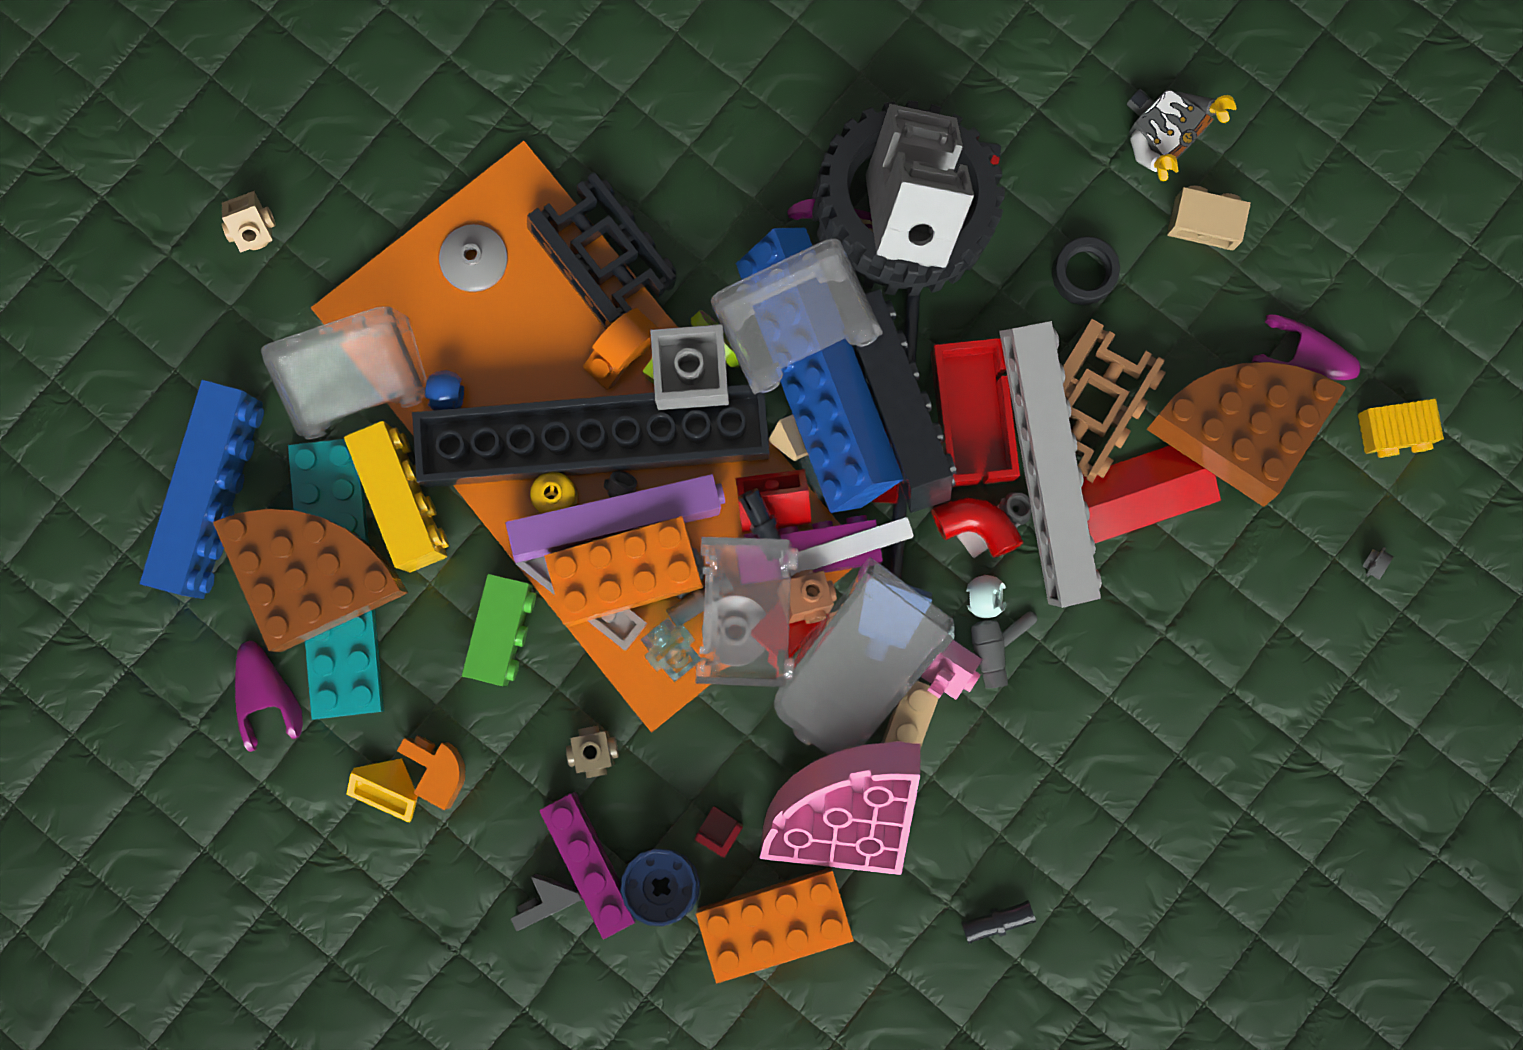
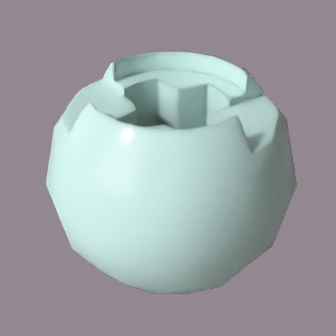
(986, 596)

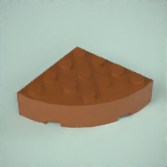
(1249, 423)
(304, 573)

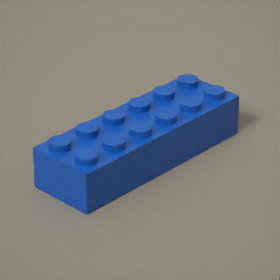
(202, 490)

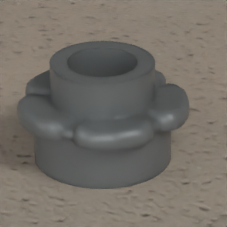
(620, 484)
(1020, 501)
(1377, 562)

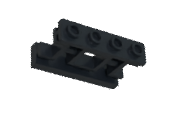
(581, 267)

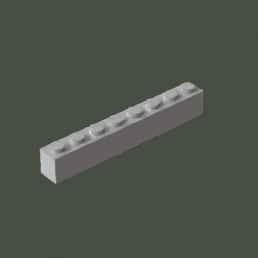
(1051, 464)

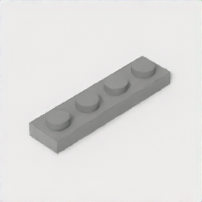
(619, 627)

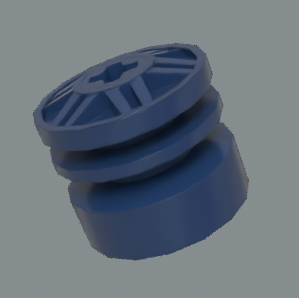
(640, 890)

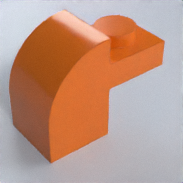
(619, 346)
(444, 770)

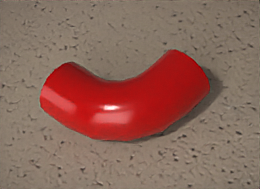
(980, 518)

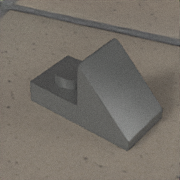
(554, 898)

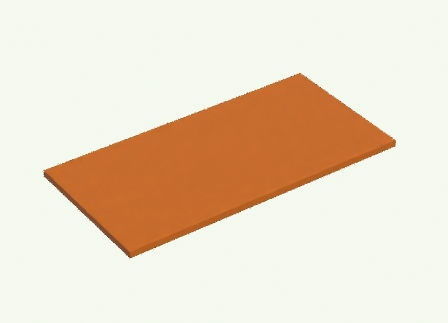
(528, 346)

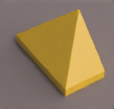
(384, 787)

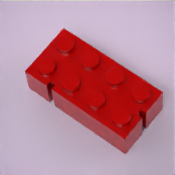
(975, 411)

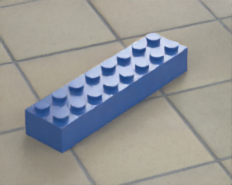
(831, 403)

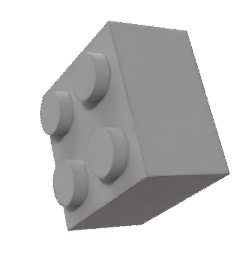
(689, 367)

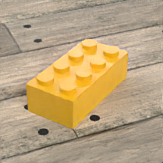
(396, 497)

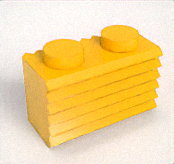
(1401, 426)

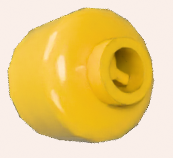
(546, 482)

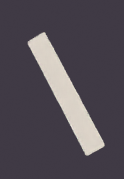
(854, 545)

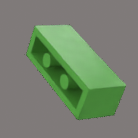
(499, 631)

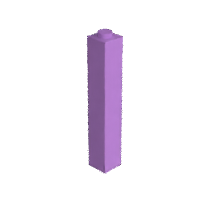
(596, 520)

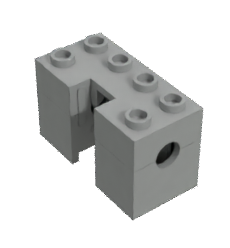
(914, 189)

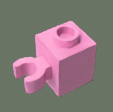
(953, 671)

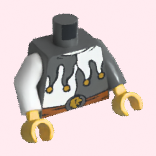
(1172, 126)

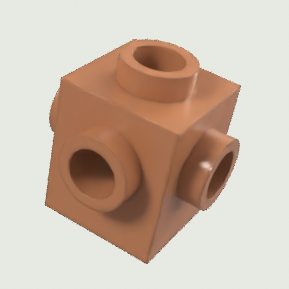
(811, 596)

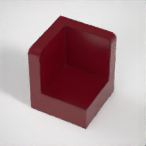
(719, 831)

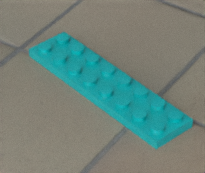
(345, 659)

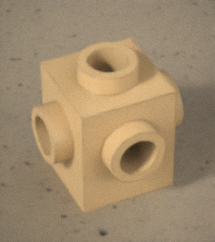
(247, 222)

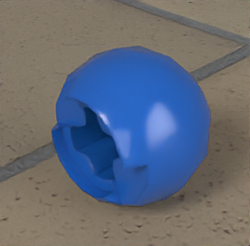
(444, 390)

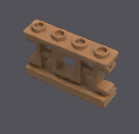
(1119, 414)

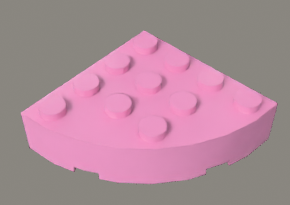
(847, 810)

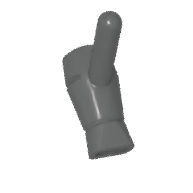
(990, 646)

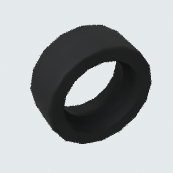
(1101, 250)

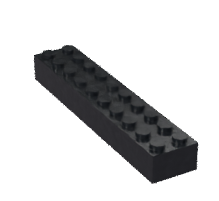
(584, 437)

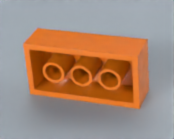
(623, 571)
(773, 925)

